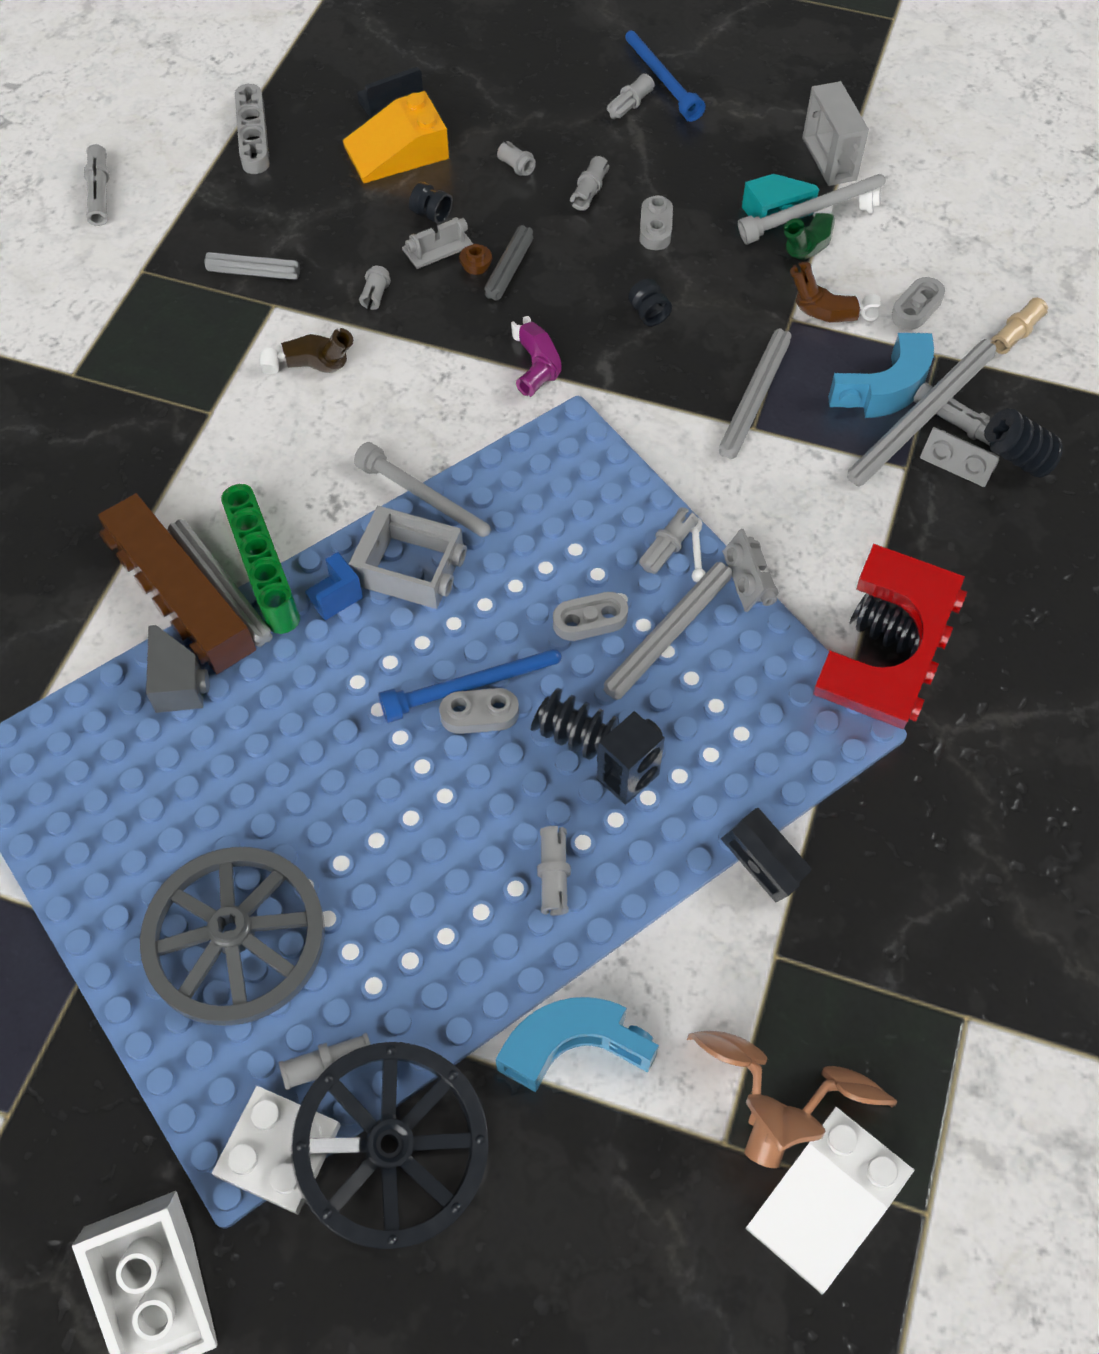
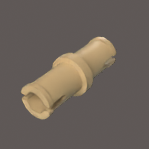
(1019, 325)

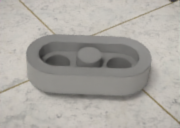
(656, 222)
(918, 303)
(589, 614)
(479, 711)

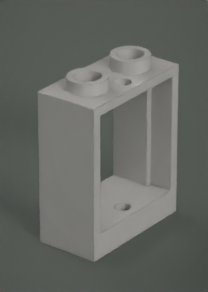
(835, 133)
(414, 530)

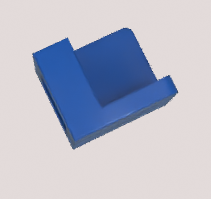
(337, 590)

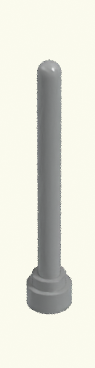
(752, 228)
(372, 460)

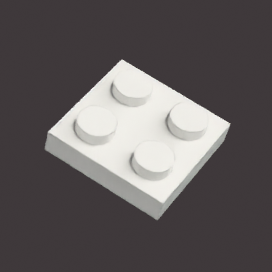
(260, 1149)

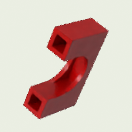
(928, 597)

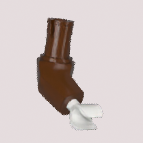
(829, 307)

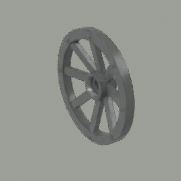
(234, 941)

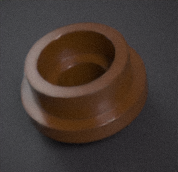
(475, 259)

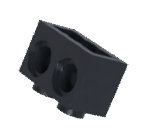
(630, 757)

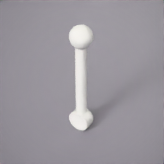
(698, 573)

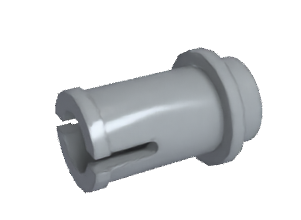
(521, 161)
(376, 281)

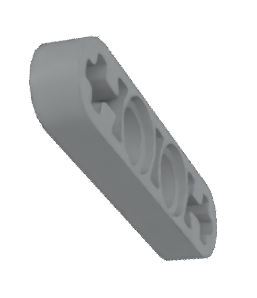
(251, 128)

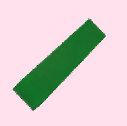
(260, 559)

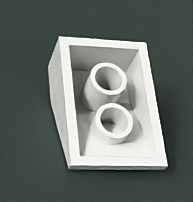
(830, 1200)
(146, 1280)

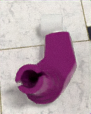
(544, 356)

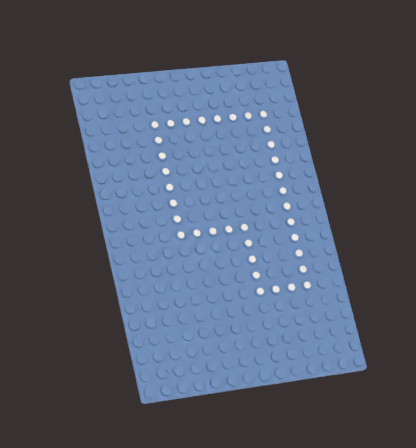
(402, 827)

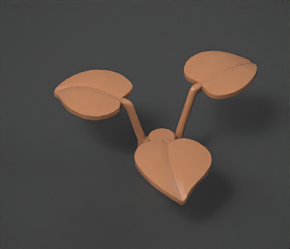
(774, 1123)

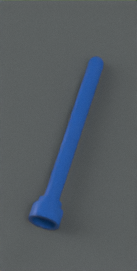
(690, 104)
(397, 703)

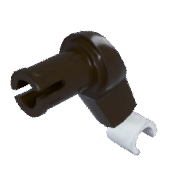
(309, 351)

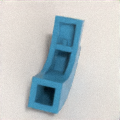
(891, 389)
(569, 1025)

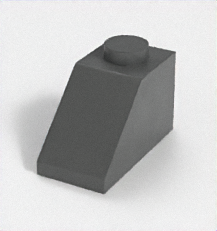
(173, 674)

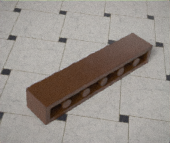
(176, 583)

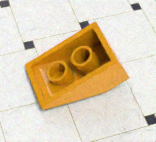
(398, 139)

